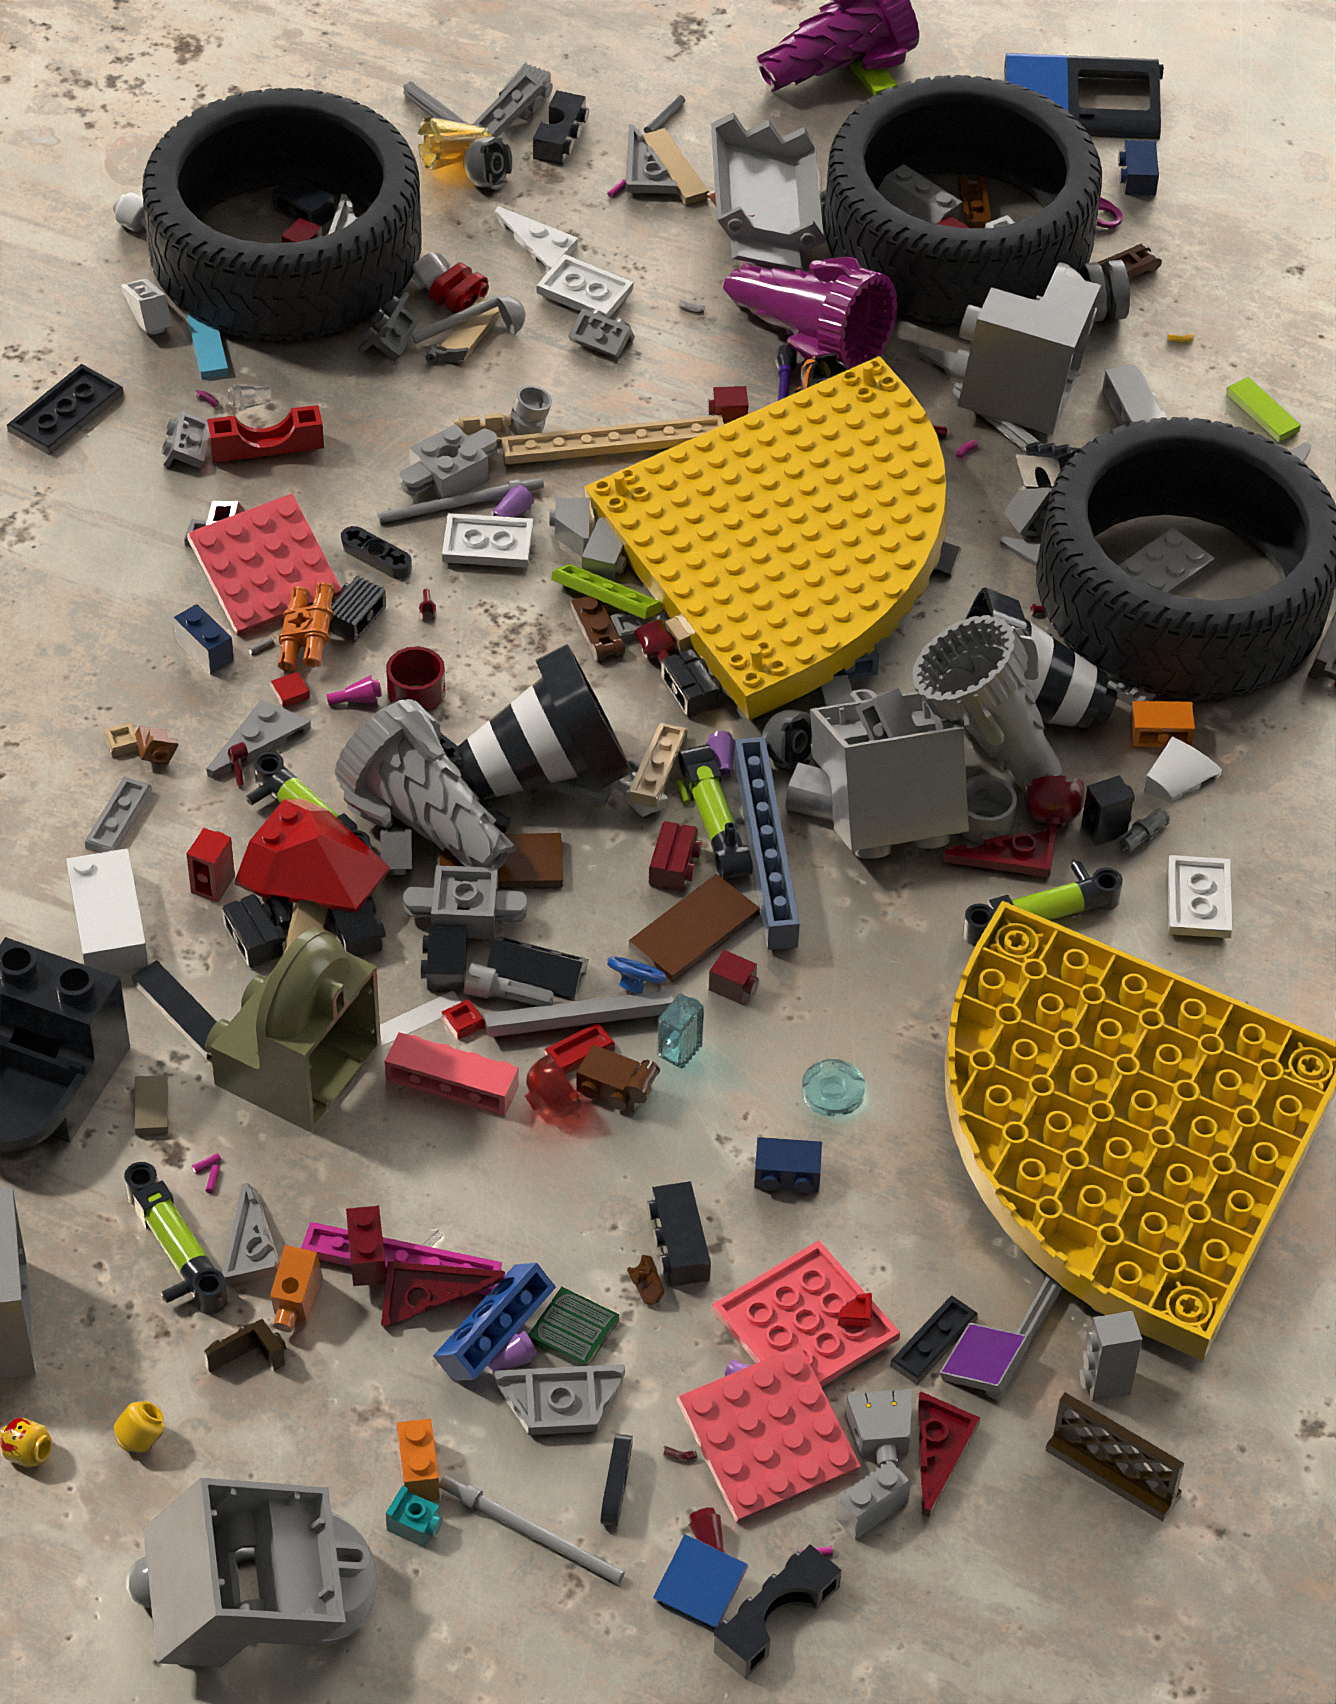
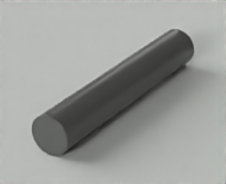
(665, 114)

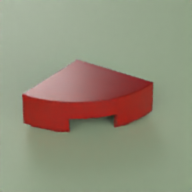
(857, 1312)

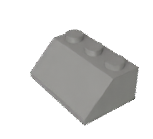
(909, 189)

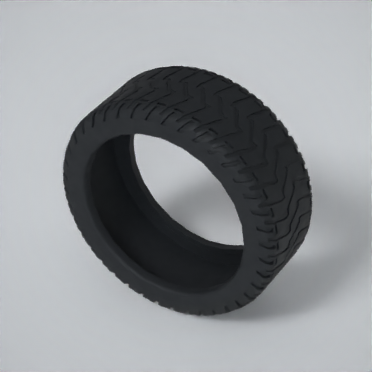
(973, 129)
(293, 286)
(1173, 640)

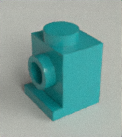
(413, 1517)

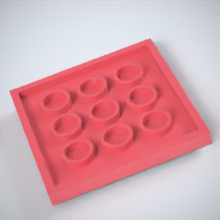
(259, 559)
(801, 1306)
(768, 1433)

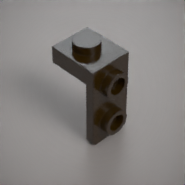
(247, 1338)

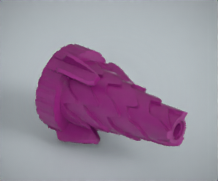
(840, 35)
(825, 312)

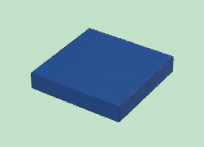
(700, 1581)

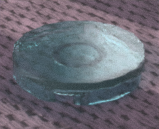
(833, 1087)

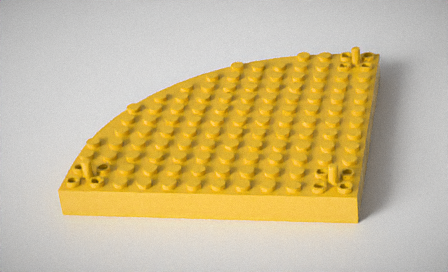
(789, 531)
(1127, 1120)

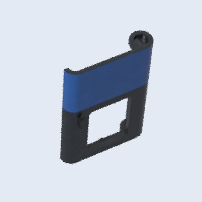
(1058, 80)

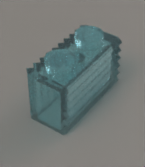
(680, 1030)

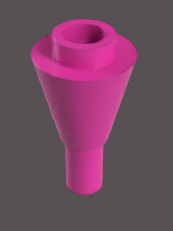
(360, 692)

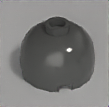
(488, 162)
(788, 738)

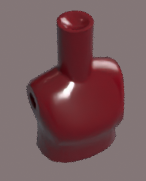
(655, 640)

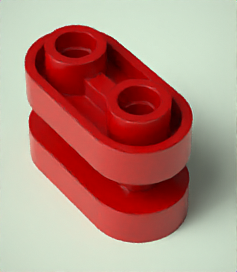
(458, 288)

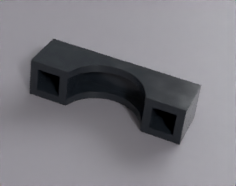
(805, 1581)

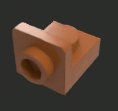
(155, 744)

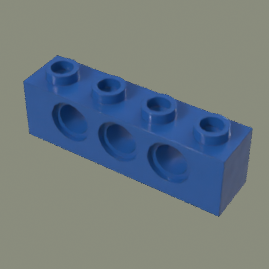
(494, 1321)

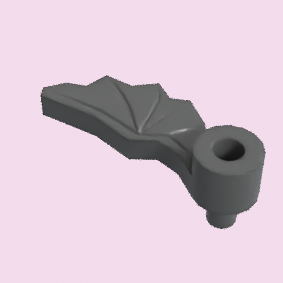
(449, 355)

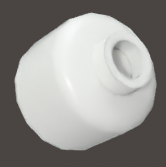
(130, 211)
(429, 269)

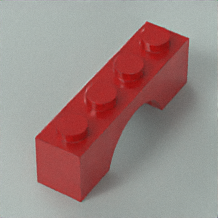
(297, 432)

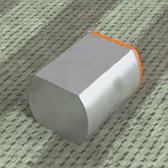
(810, 793)

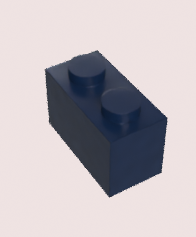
(1139, 168)
(203, 639)
(788, 1164)

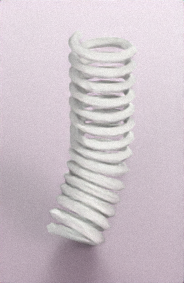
(697, 308)

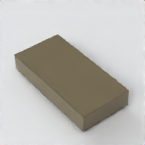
(151, 1105)

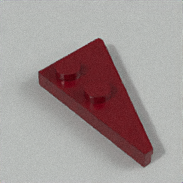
(1012, 853)
(423, 1287)
(942, 1442)

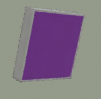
(985, 1358)

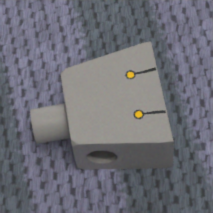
(880, 1423)

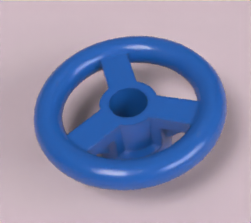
(634, 973)

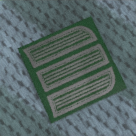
(573, 1328)

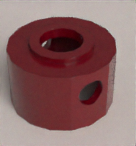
(416, 667)

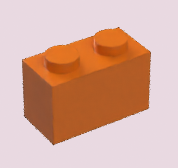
(1158, 721)
(418, 1458)

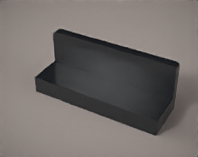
(537, 965)

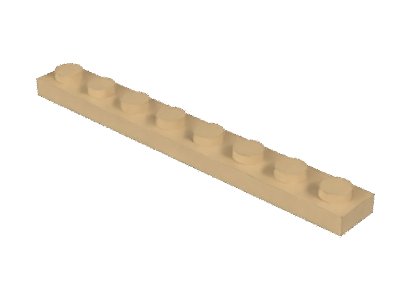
(605, 439)

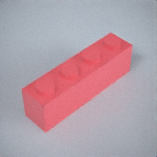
(452, 1073)

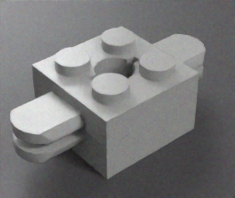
(449, 463)
(465, 888)

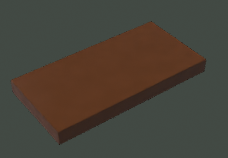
(532, 864)
(694, 927)

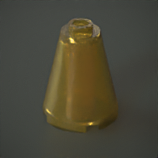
(446, 141)

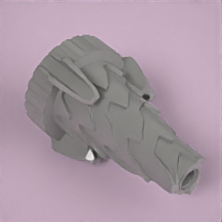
(979, 678)
(402, 771)

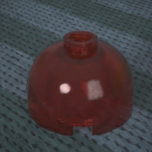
(551, 1089)

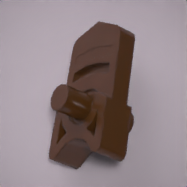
(647, 1280)

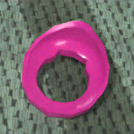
(1108, 206)

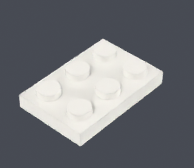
(584, 286)
(487, 540)
(1168, 562)
(1199, 896)

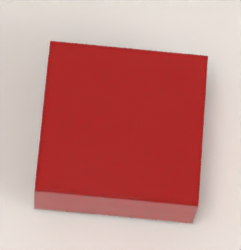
(290, 689)
(463, 1019)

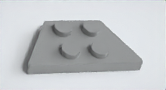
(560, 1397)

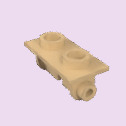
(497, 423)

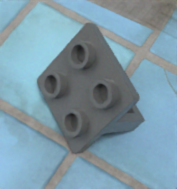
(390, 328)

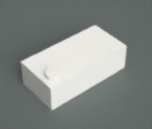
(107, 911)

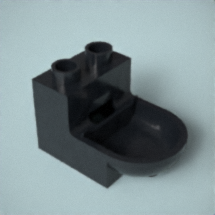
(63, 1003)

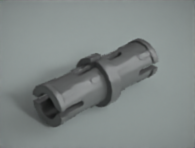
(1142, 831)

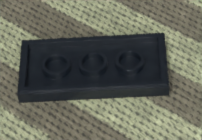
(65, 409)

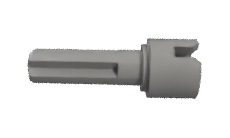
(491, 984)

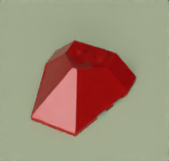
(310, 857)

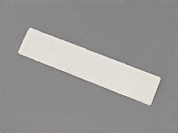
(417, 1017)

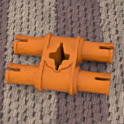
(306, 626)

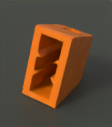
(295, 1287)

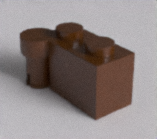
(615, 1079)

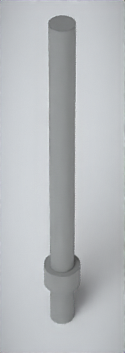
(456, 501)
(474, 1498)

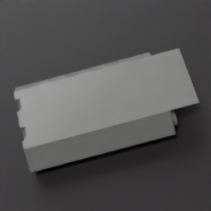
(776, 183)

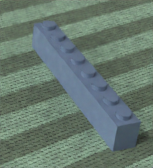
(766, 843)

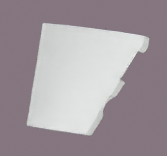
(1179, 771)

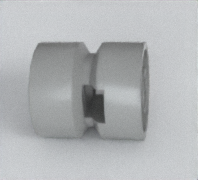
(530, 410)

